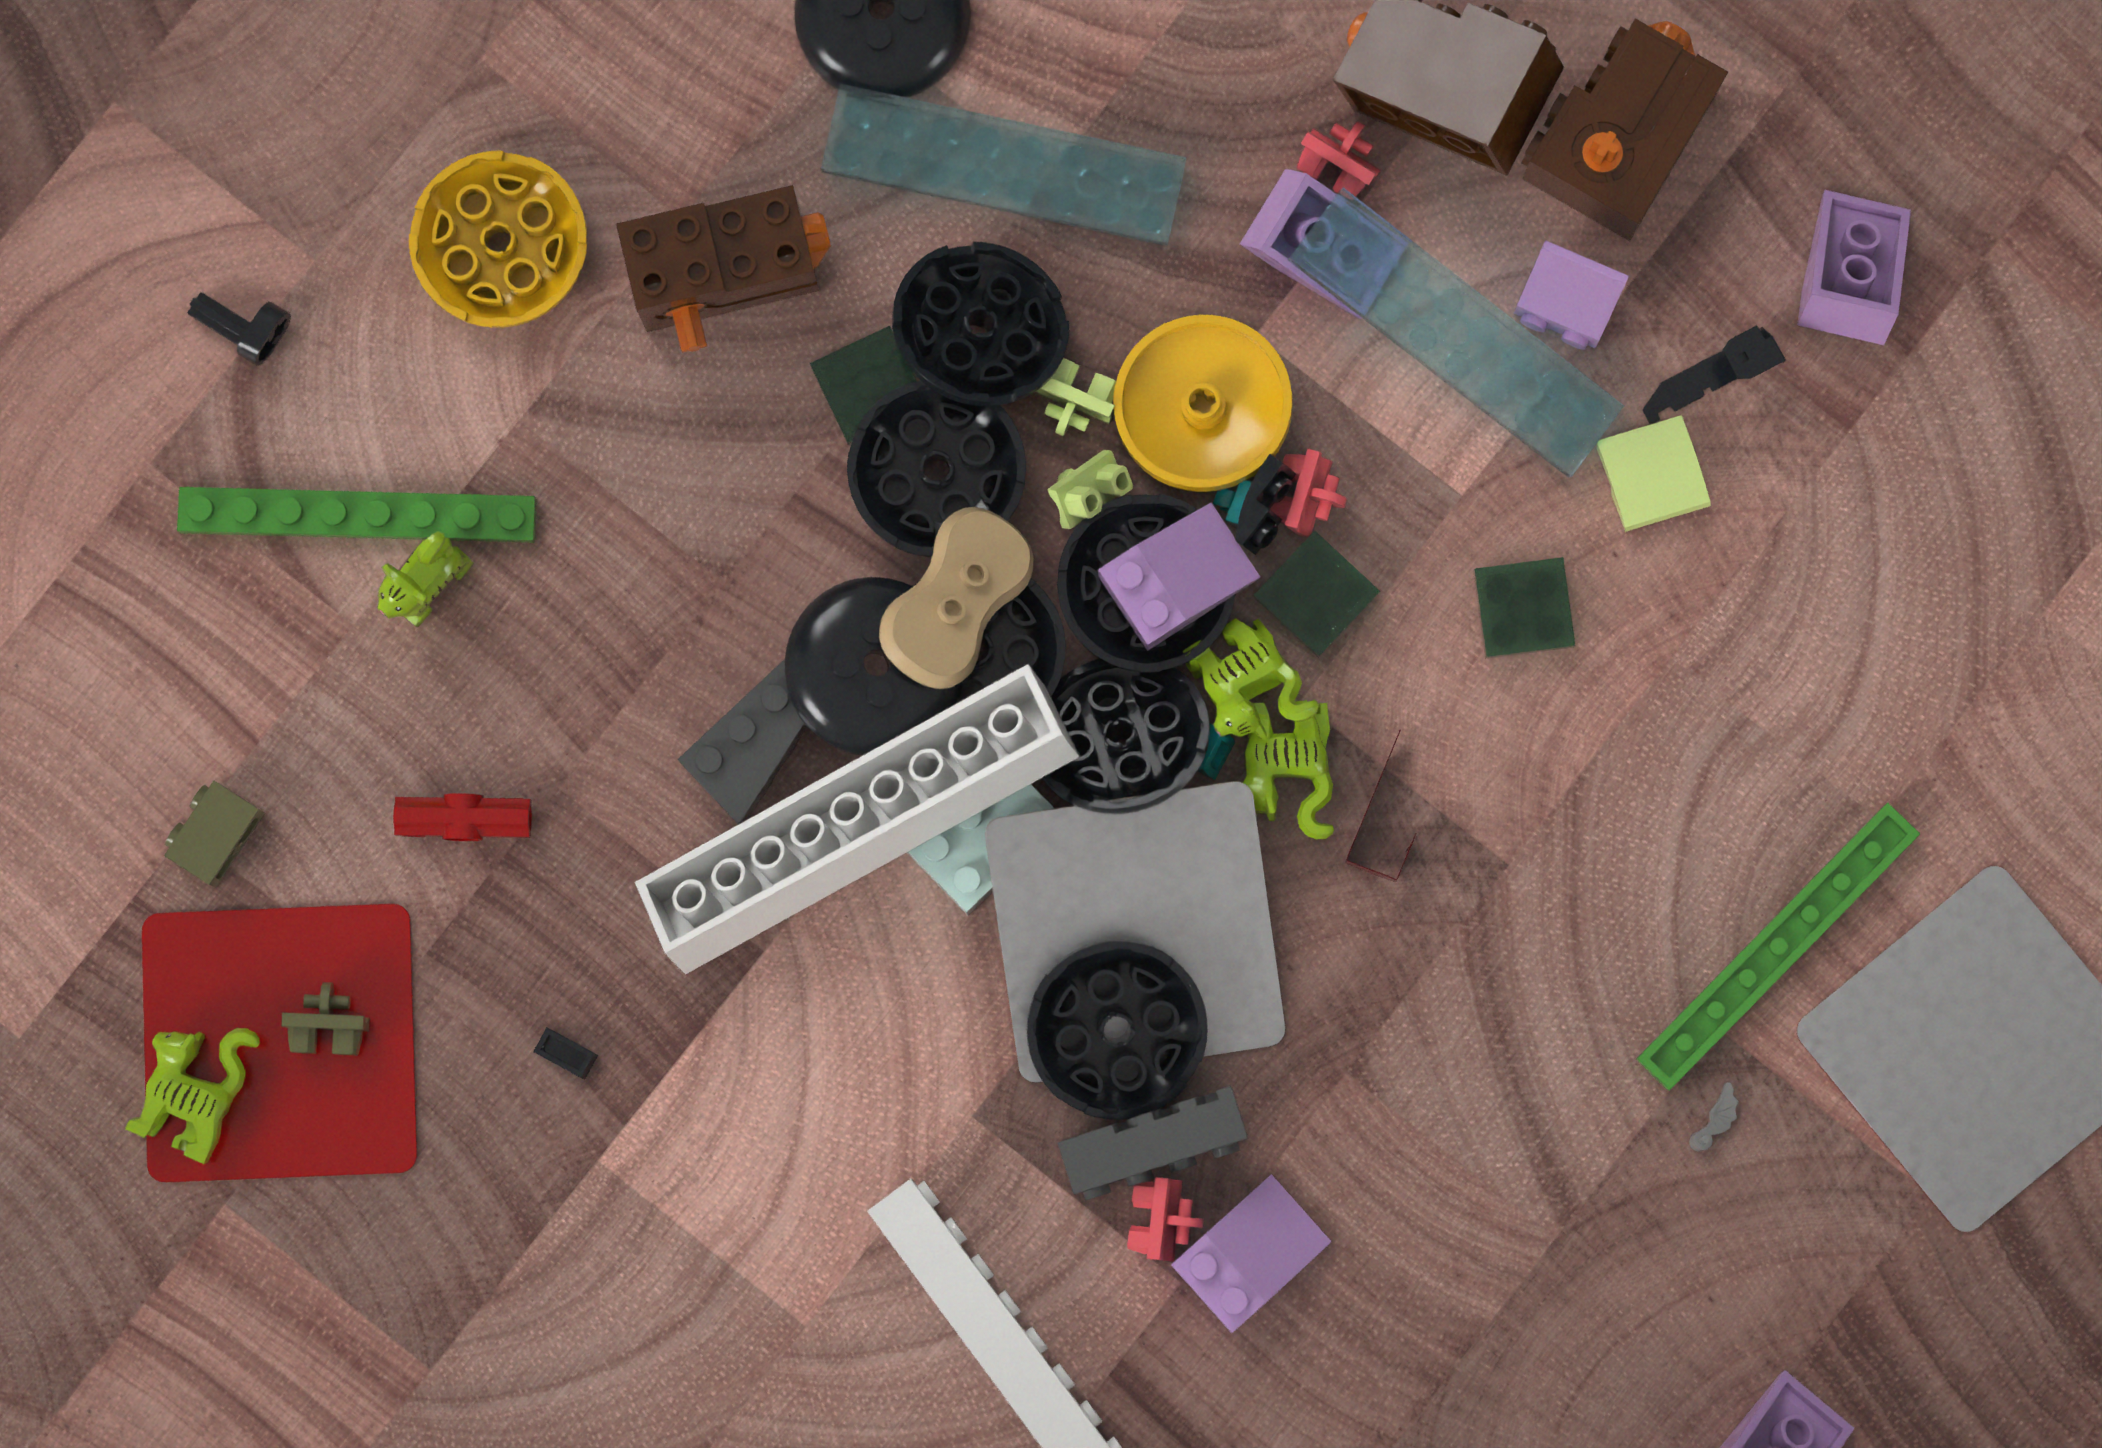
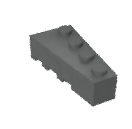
(747, 747)
(1153, 1141)

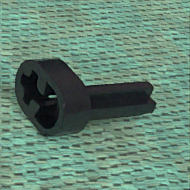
(254, 338)

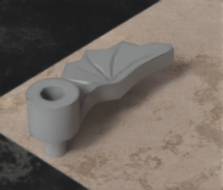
(1720, 1119)

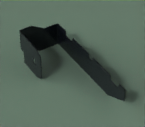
(1739, 359)

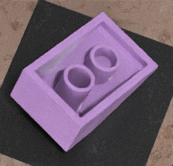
(1285, 221)
(1855, 268)
(1570, 296)
(1177, 575)
(1251, 1253)
(1789, 1418)

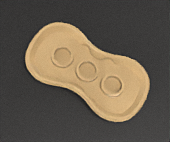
(940, 622)

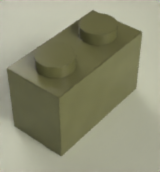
(213, 833)

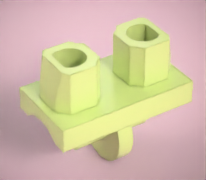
(1095, 402)
(1085, 490)

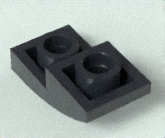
(1256, 522)

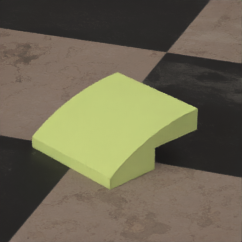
(1653, 473)

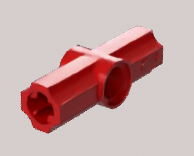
(462, 817)

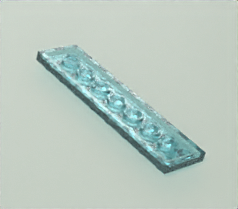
(1003, 164)
(1455, 332)

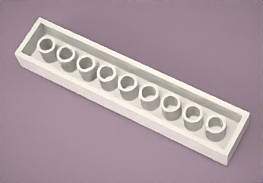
(856, 819)

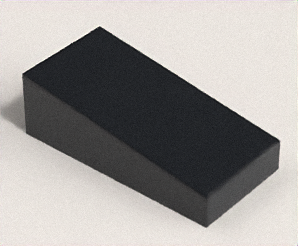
(565, 1053)

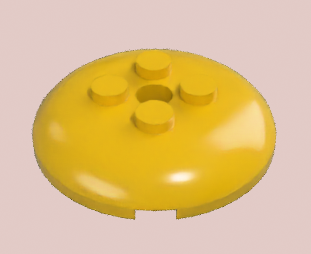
(469, 206)

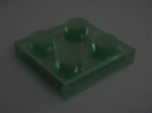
(860, 377)
(1316, 594)
(1524, 607)

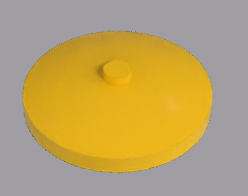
(1202, 402)

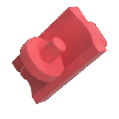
(1321, 149)
(1313, 493)
(1169, 1219)

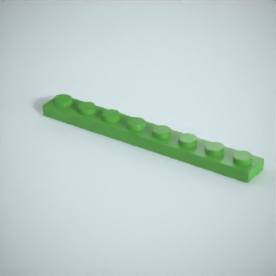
(356, 514)
(1777, 946)

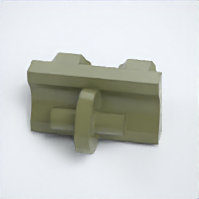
(304, 1027)

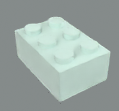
(959, 855)

